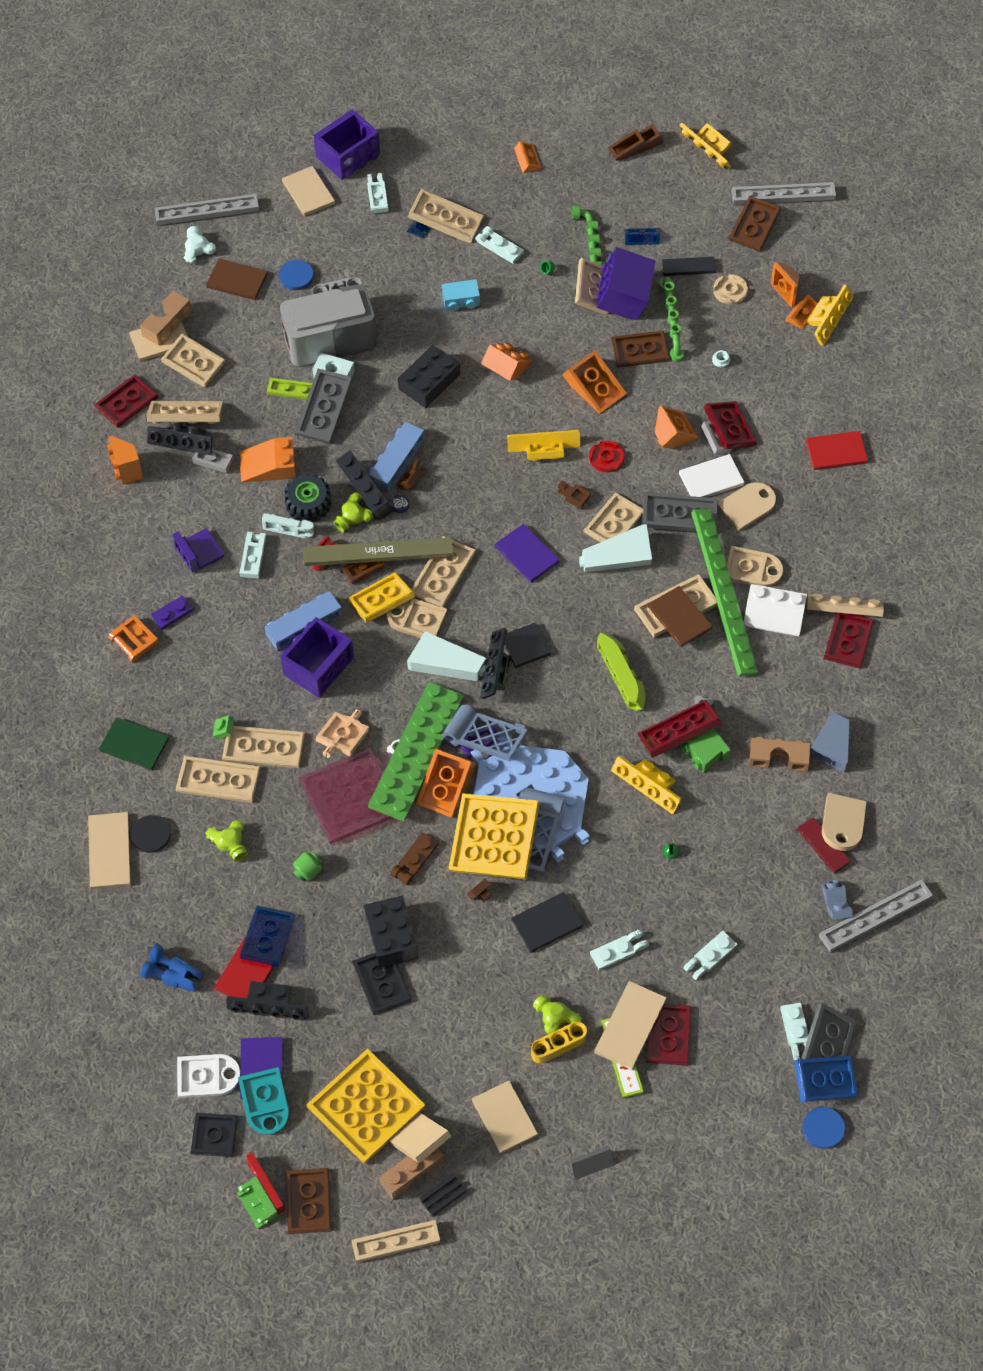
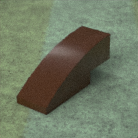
(636, 143)

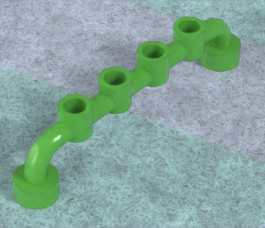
(592, 226)
(667, 286)

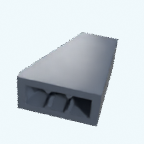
(833, 742)

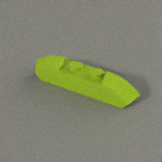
(625, 679)

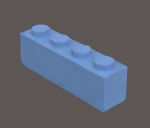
(396, 456)
(285, 629)

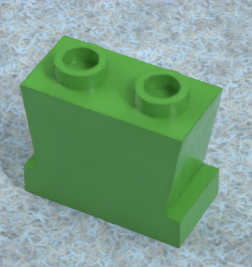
(706, 749)

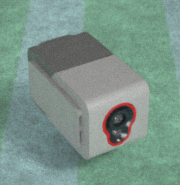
(329, 321)

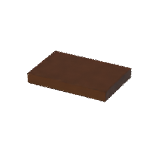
(755, 223)
(236, 279)
(640, 349)
(680, 616)
(308, 1201)

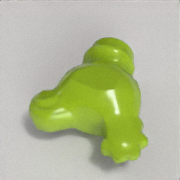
(352, 513)
(229, 840)
(554, 1013)

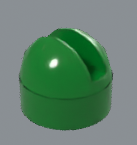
(547, 267)
(666, 850)

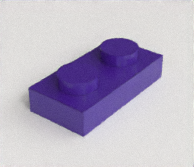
(172, 612)

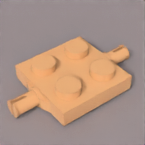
(342, 733)

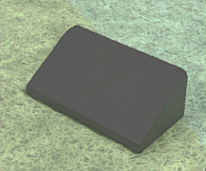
(591, 1162)

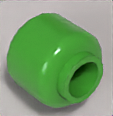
(307, 866)

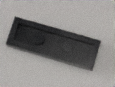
(688, 266)

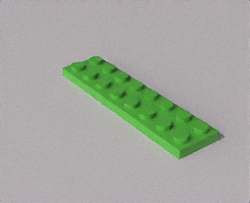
(415, 751)

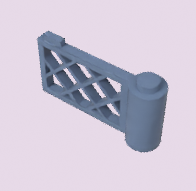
(462, 726)
(550, 807)

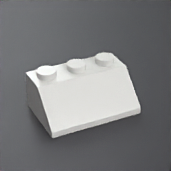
(775, 610)

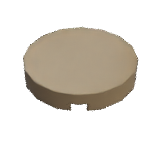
(730, 289)

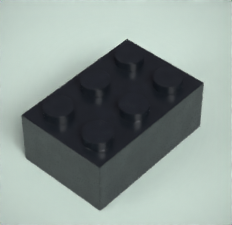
(429, 376)
(391, 931)

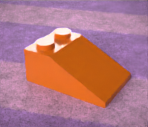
(594, 382)
(268, 461)
(445, 782)

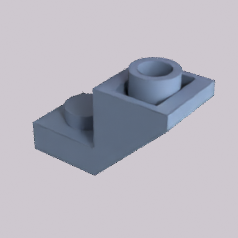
(836, 899)

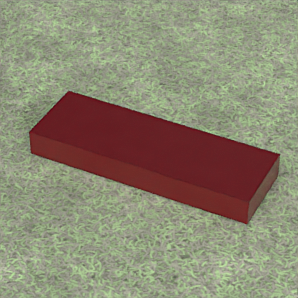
(812, 834)

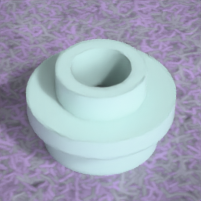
(721, 363)

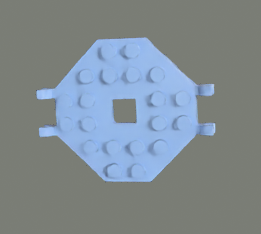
(545, 771)

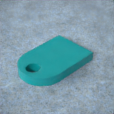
(264, 1099)

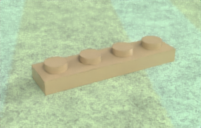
(845, 605)
(395, 1241)

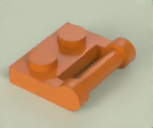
(138, 634)

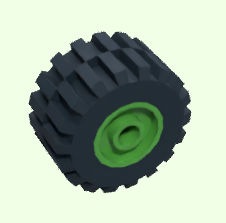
(307, 497)

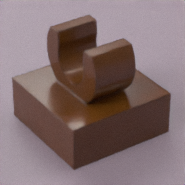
(480, 891)

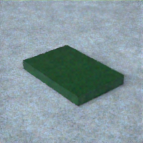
(134, 743)

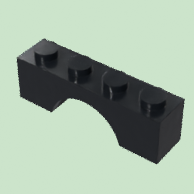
(364, 485)

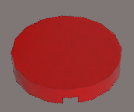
(606, 456)

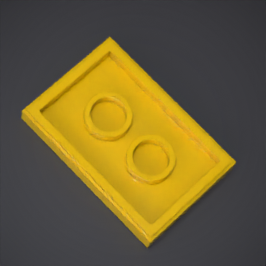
(381, 597)

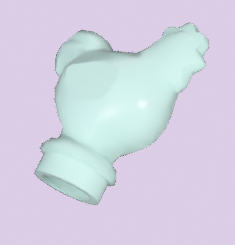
(197, 244)

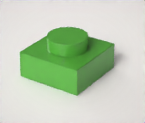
(223, 727)

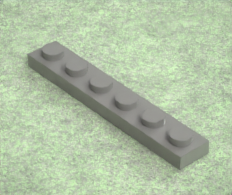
(785, 193)
(206, 209)
(875, 915)

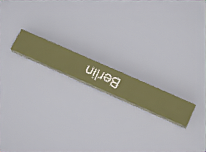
(378, 551)

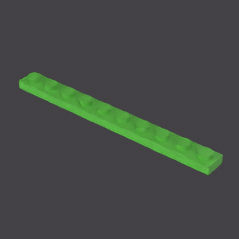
(724, 593)

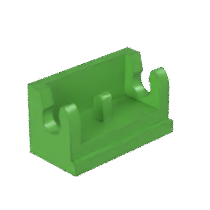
(257, 1203)

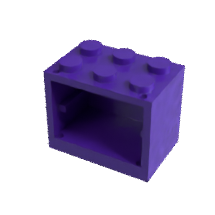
(347, 144)
(625, 283)
(317, 657)

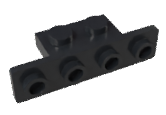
(181, 437)
(496, 665)
(268, 999)

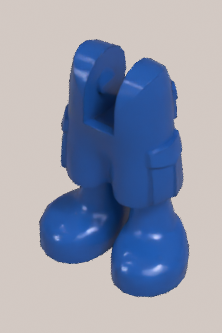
(175, 974)

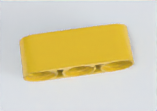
(563, 1034)

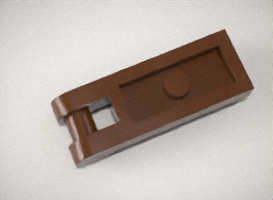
(414, 858)

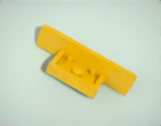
(711, 140)
(829, 312)
(545, 444)
(649, 781)

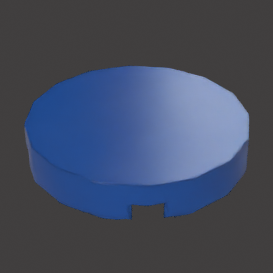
(296, 275)
(823, 1128)

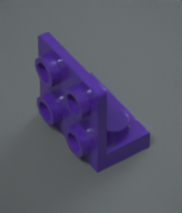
(197, 549)

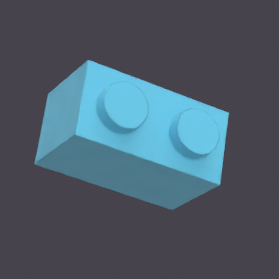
(460, 295)

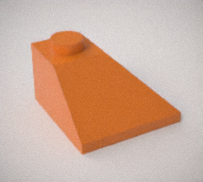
(785, 282)
(673, 428)

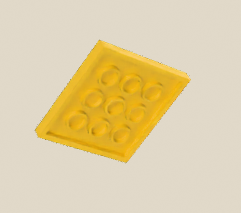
(494, 836)
(365, 1106)

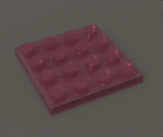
(342, 795)

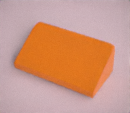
(527, 157)
(802, 311)

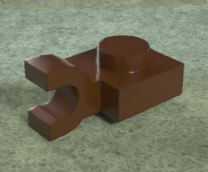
(410, 477)
(574, 495)

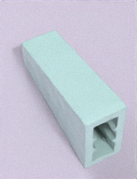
(621, 551)
(445, 659)

